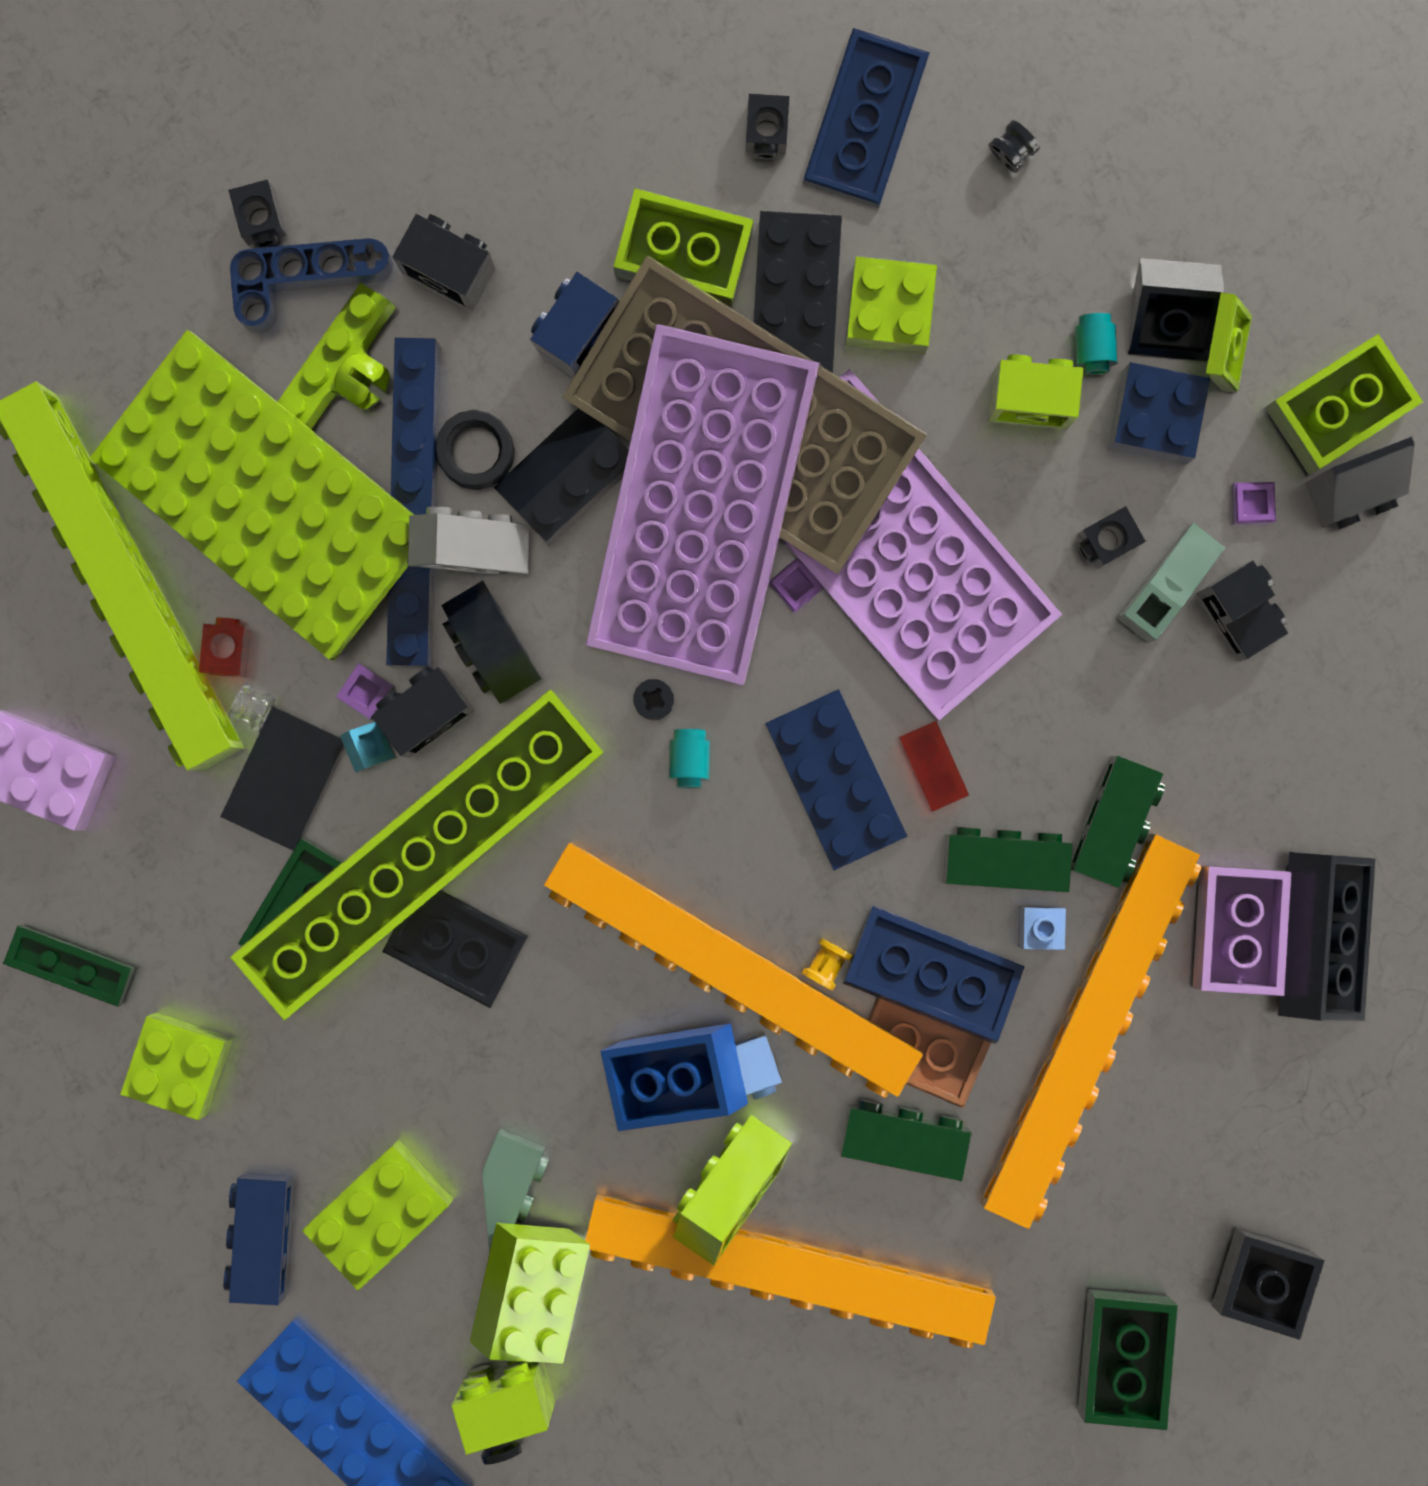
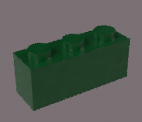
(1117, 822)
(1007, 860)
(905, 1140)

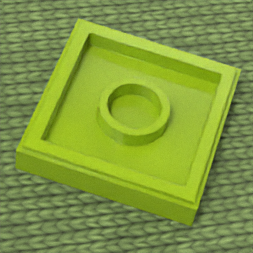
(1229, 343)

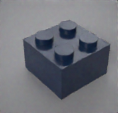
(572, 323)
(1159, 413)

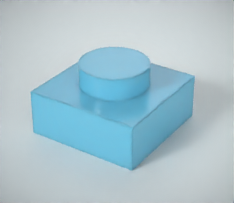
(366, 747)

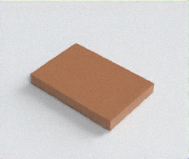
(949, 1055)

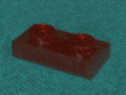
(933, 766)

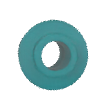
(1096, 343)
(689, 758)

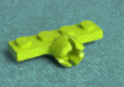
(341, 360)

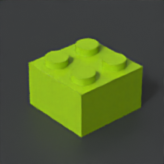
(891, 305)
(1035, 392)
(176, 1066)

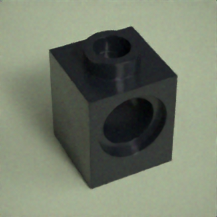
(770, 108)
(249, 198)
(1125, 529)

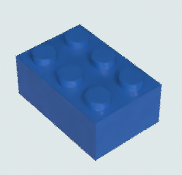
(674, 1077)

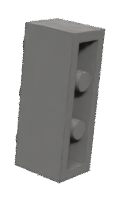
(468, 542)

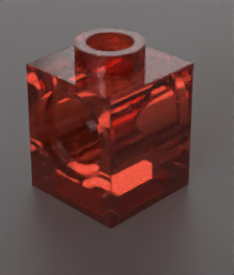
(237, 662)

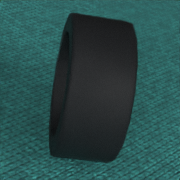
(457, 424)

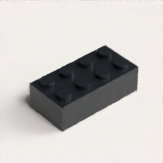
(799, 281)

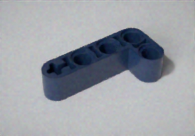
(311, 275)

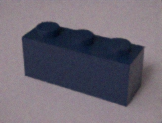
(258, 1239)

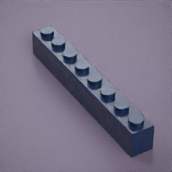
(415, 487)

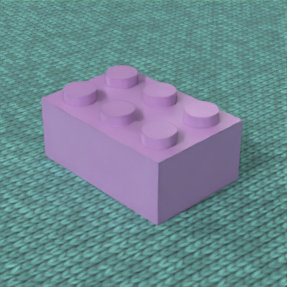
(50, 772)
(1241, 930)

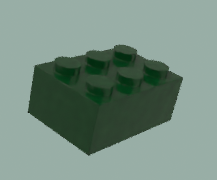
(1127, 1359)

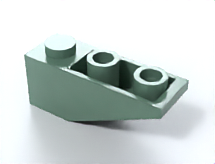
(1171, 584)
(508, 1177)

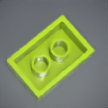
(687, 238)
(1343, 404)
(730, 1188)
(378, 1215)
(529, 1293)
(502, 1404)

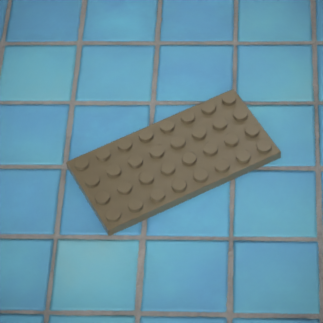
(850, 442)

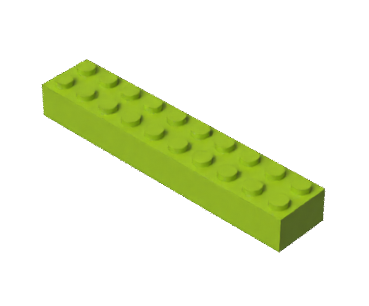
(118, 579)
(416, 854)

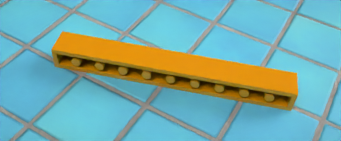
(732, 969)
(1090, 1030)
(797, 1272)

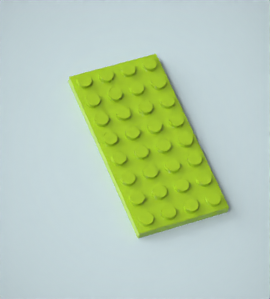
(259, 494)

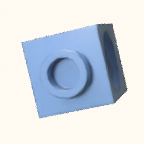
(1041, 927)
(758, 1066)

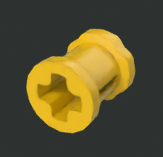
(827, 964)

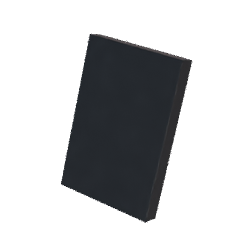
(283, 778)
(458, 946)

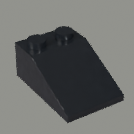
(1363, 484)

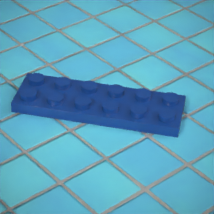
(341, 1416)

